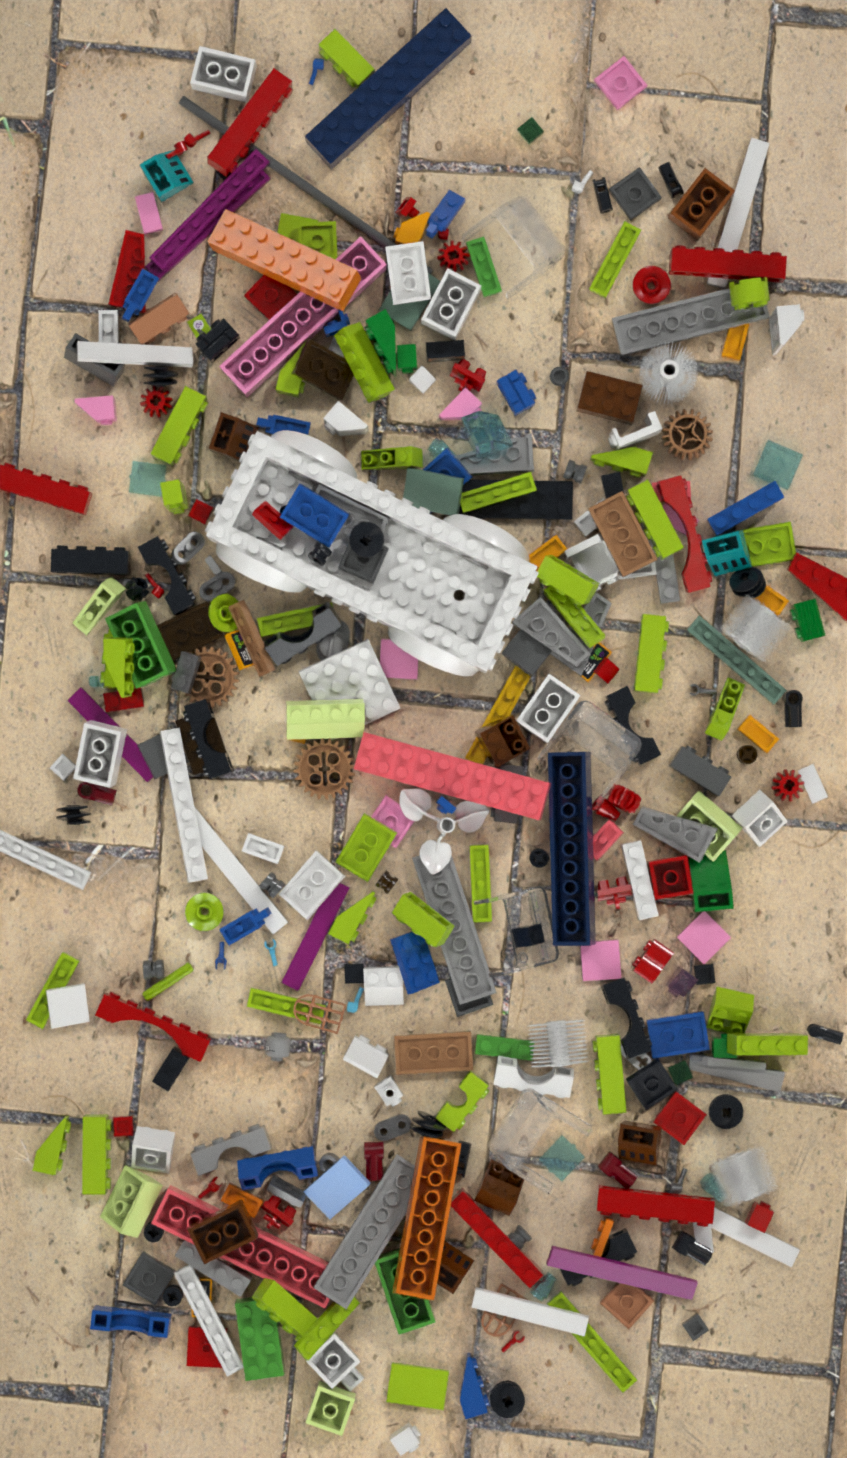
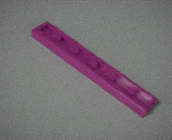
(93, 711)
(314, 938)

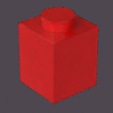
(759, 1216)

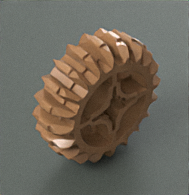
(679, 431)

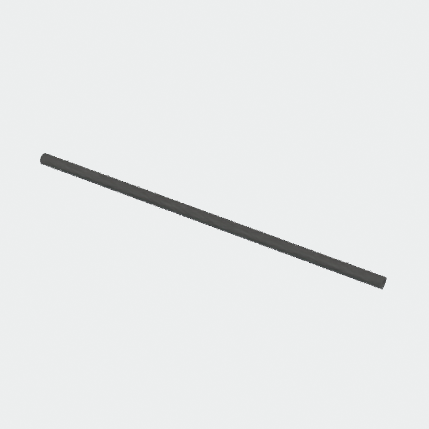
(295, 179)

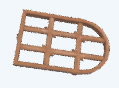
(326, 1010)
(503, 1321)

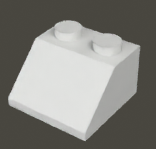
(344, 422)
(759, 818)
(383, 986)
(366, 1056)
(152, 1149)

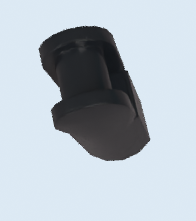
(669, 177)
(602, 197)
(825, 1033)
(463, 1157)

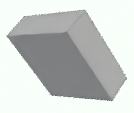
(213, 565)

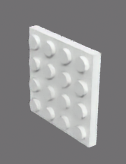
(352, 675)

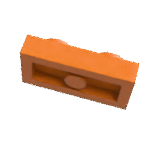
(234, 1193)
(604, 1230)

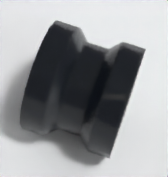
(320, 554)
(541, 858)
(156, 1231)
(174, 1291)

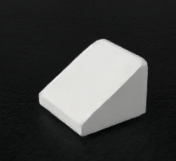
(422, 379)

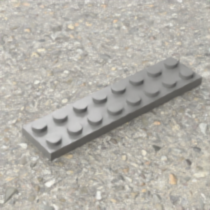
(681, 321)
(462, 948)
(368, 1234)

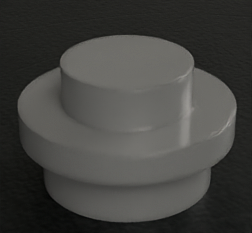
(559, 376)

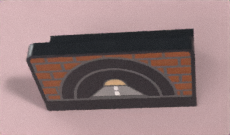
(445, 351)

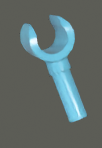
(272, 952)
(353, 1006)

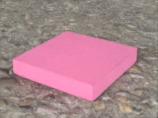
(620, 83)
(397, 662)
(391, 815)
(703, 937)
(601, 961)

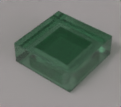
(530, 130)
(680, 1072)

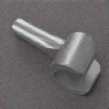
(702, 690)
(677, 1187)

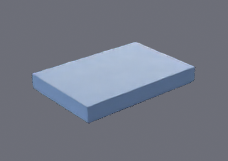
(337, 1187)

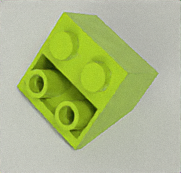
(730, 1011)

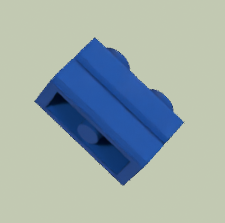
(516, 392)

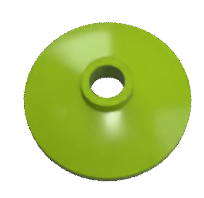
(221, 603)
(197, 919)

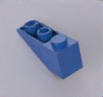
(471, 1394)

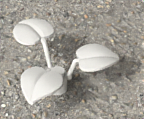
(432, 853)

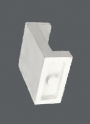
(653, 428)
(594, 560)

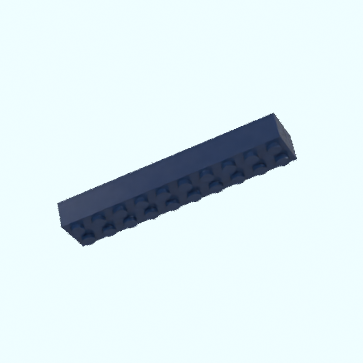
(388, 88)
(571, 849)

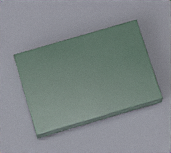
(408, 313)
(433, 491)

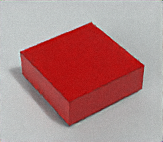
(200, 512)
(606, 670)
(123, 1126)

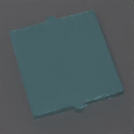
(147, 478)
(561, 1158)

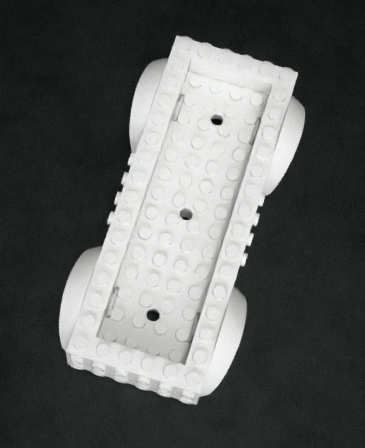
(420, 571)

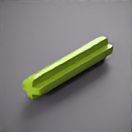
(167, 981)

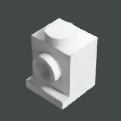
(389, 1084)

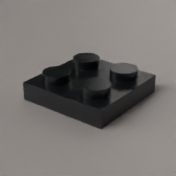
(651, 1084)

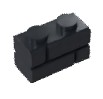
(217, 340)
(170, 1069)

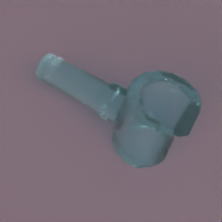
(94, 681)

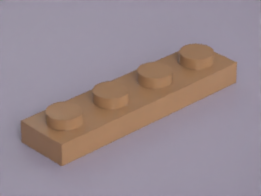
(251, 638)

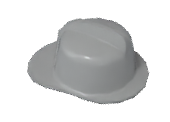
(334, 642)

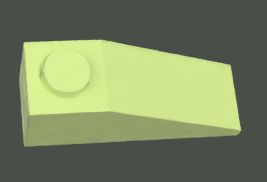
(99, 605)

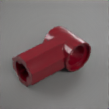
(99, 793)
(374, 1154)
(613, 1166)

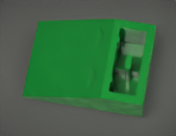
(382, 331)
(711, 884)

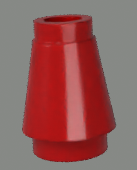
(606, 810)

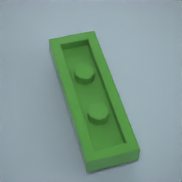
(483, 267)
(504, 1047)

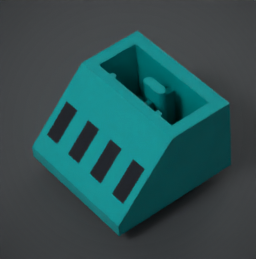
(166, 175)
(727, 553)

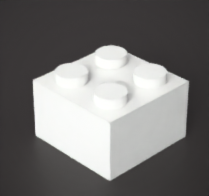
(333, 1360)

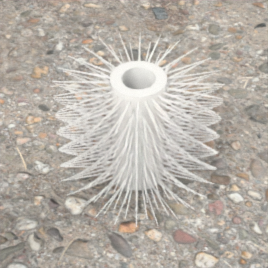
(667, 365)
(755, 628)
(558, 1043)
(743, 1176)

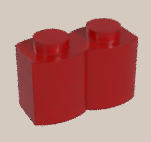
(652, 960)

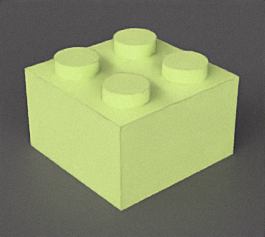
(330, 1408)

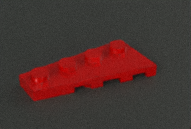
(128, 268)
(822, 582)

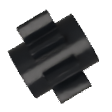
(136, 589)

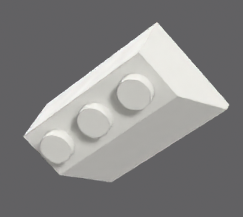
(783, 324)

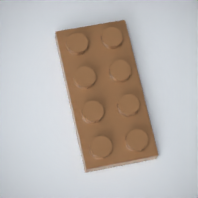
(622, 534)
(433, 1052)

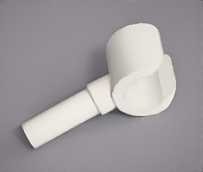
(579, 186)

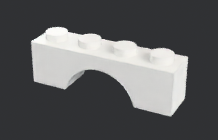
(639, 879)
(556, 1082)

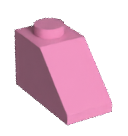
(461, 406)
(100, 408)

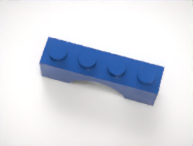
(745, 508)
(255, 1170)
(147, 1322)

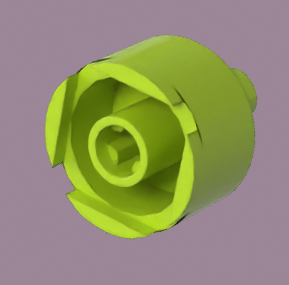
(749, 292)

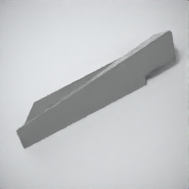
(739, 1070)

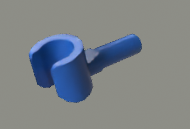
(317, 64)
(221, 959)

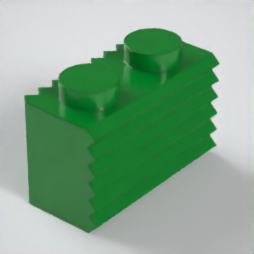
(807, 620)

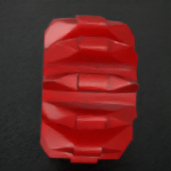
(450, 250)
(163, 396)
(792, 790)
(624, 799)

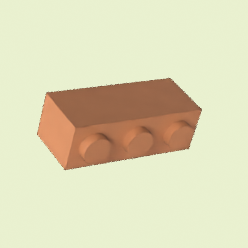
(158, 319)

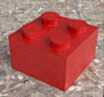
(670, 877)

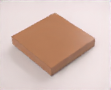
(626, 1303)

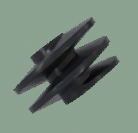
(160, 376)
(373, 546)
(748, 582)
(73, 814)
(735, 1111)
(429, 1125)
(501, 1391)

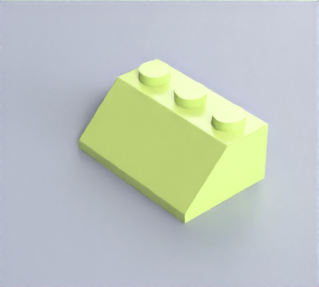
(704, 811)
(131, 1201)

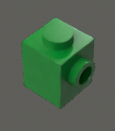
(407, 358)
(719, 1047)

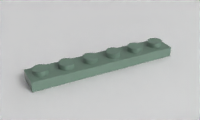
(736, 660)

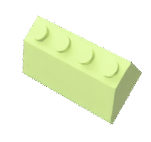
(325, 719)

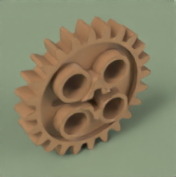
(210, 660)
(306, 770)

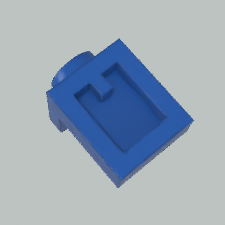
(335, 326)

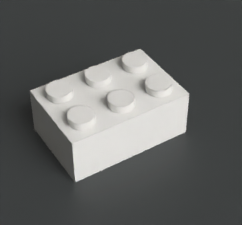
(223, 74)
(451, 304)
(547, 708)
(100, 753)

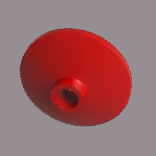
(652, 275)

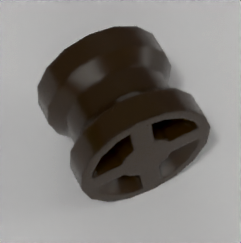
(747, 754)
(386, 882)

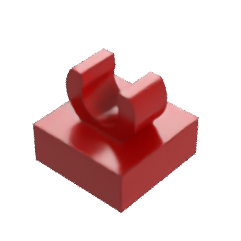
(406, 208)

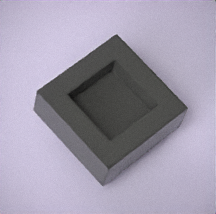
(695, 1326)

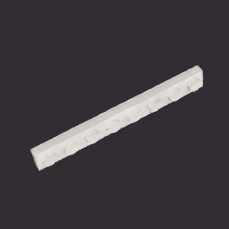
(183, 805)

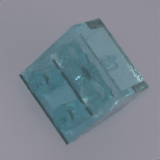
(485, 433)

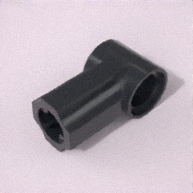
(793, 712)
(687, 1245)

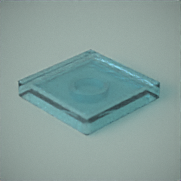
(777, 464)

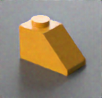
(412, 229)

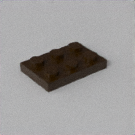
(323, 369)
(189, 631)
(213, 737)

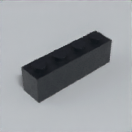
(90, 561)

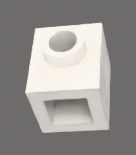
(406, 1439)

